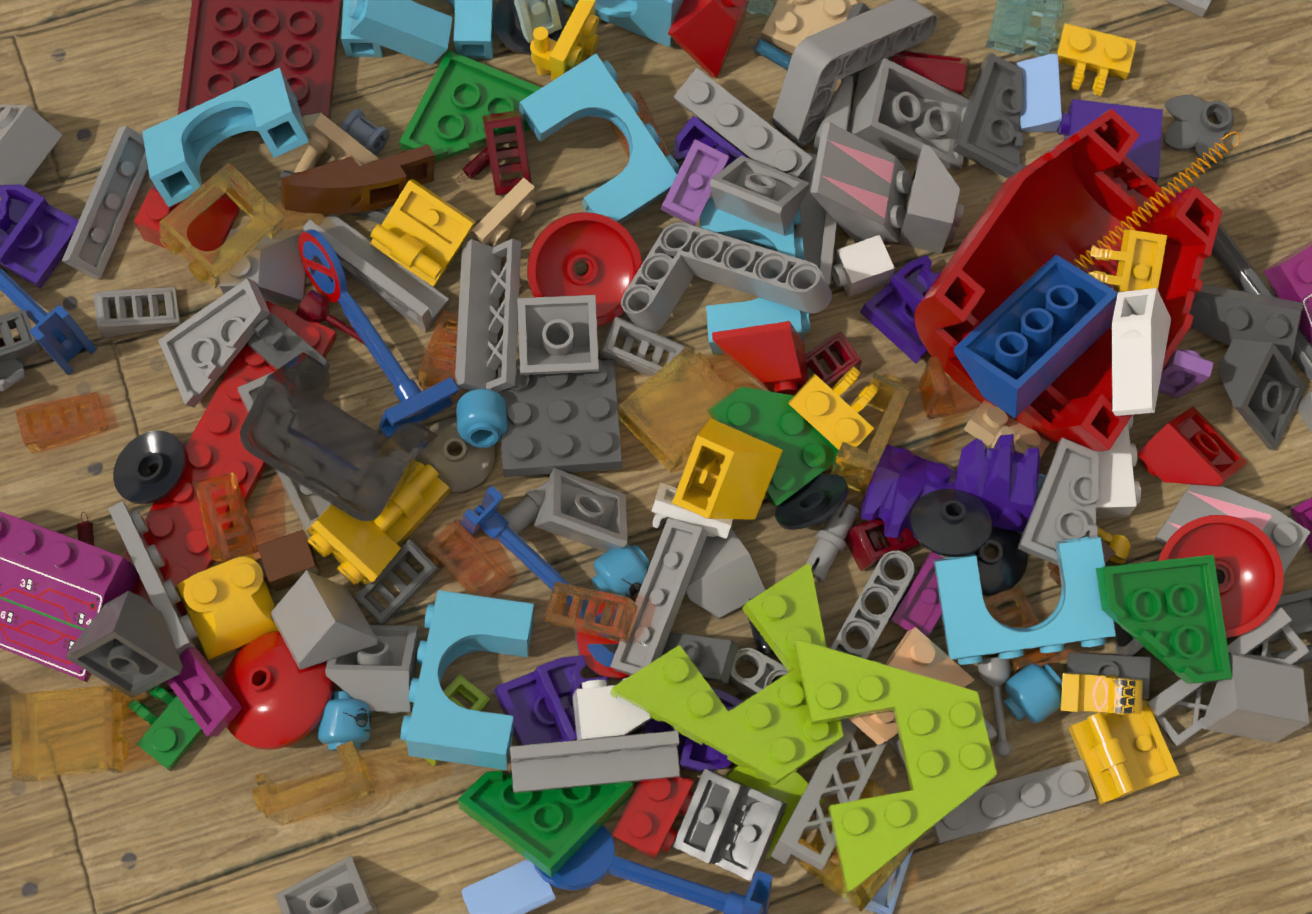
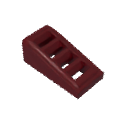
(941, 69)
(503, 120)
(824, 350)
(867, 546)

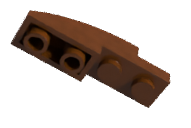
(351, 188)

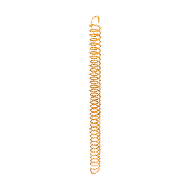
(1159, 201)

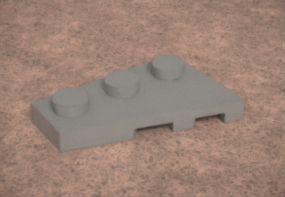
(212, 338)
(1065, 501)

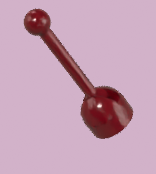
(316, 308)

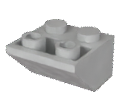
(23, 143)

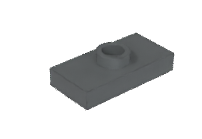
(710, 655)
(1113, 665)

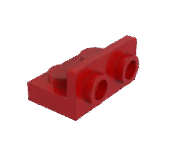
(652, 813)

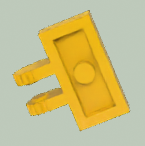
(1094, 52)
(1138, 261)
(830, 413)

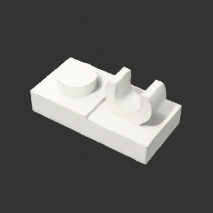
(664, 508)

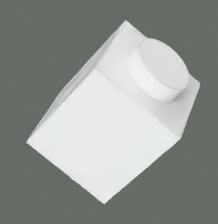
(862, 266)

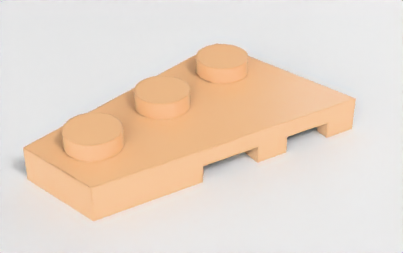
(919, 656)

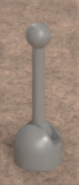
(995, 674)

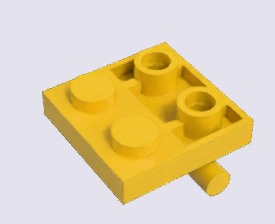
(574, 44)
(422, 232)
(412, 504)
(1123, 752)

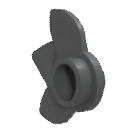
(1192, 124)

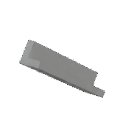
(816, 229)
(381, 274)
(482, 317)
(1245, 645)
(595, 762)
(817, 789)

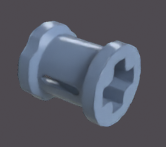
(365, 132)

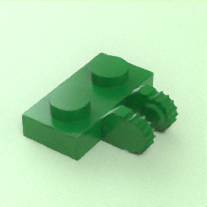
(170, 733)

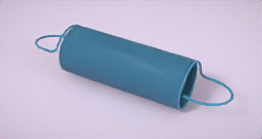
(772, 53)

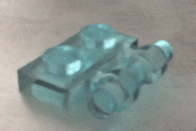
(1012, 30)

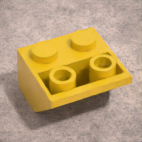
(726, 473)
(355, 544)

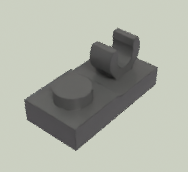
(279, 344)

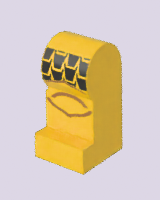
(1101, 693)

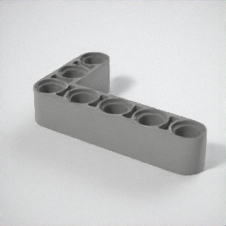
(839, 53)
(693, 251)
(858, 621)

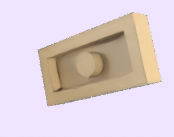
(515, 206)

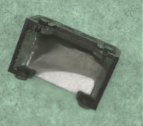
(326, 446)

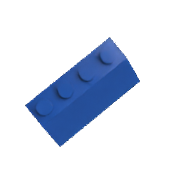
(1036, 334)

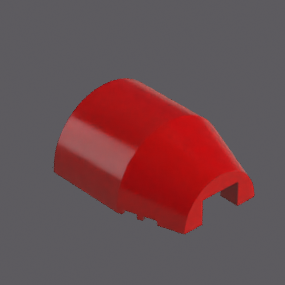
(1062, 209)

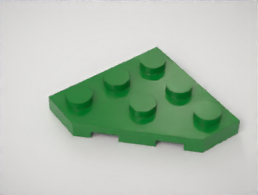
(454, 106)
(774, 421)
(1171, 612)
(542, 824)

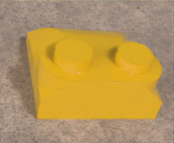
(228, 605)

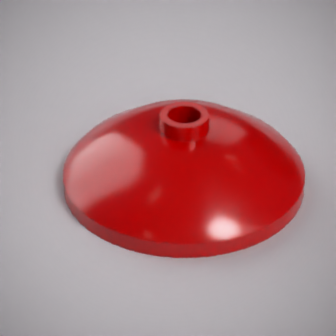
(602, 244)
(1246, 560)
(285, 704)

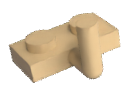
(328, 137)
(991, 422)

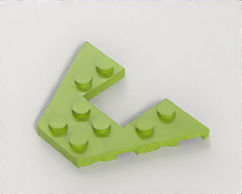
(770, 728)
(940, 741)

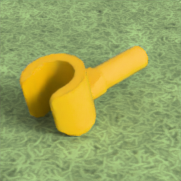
(1118, 543)

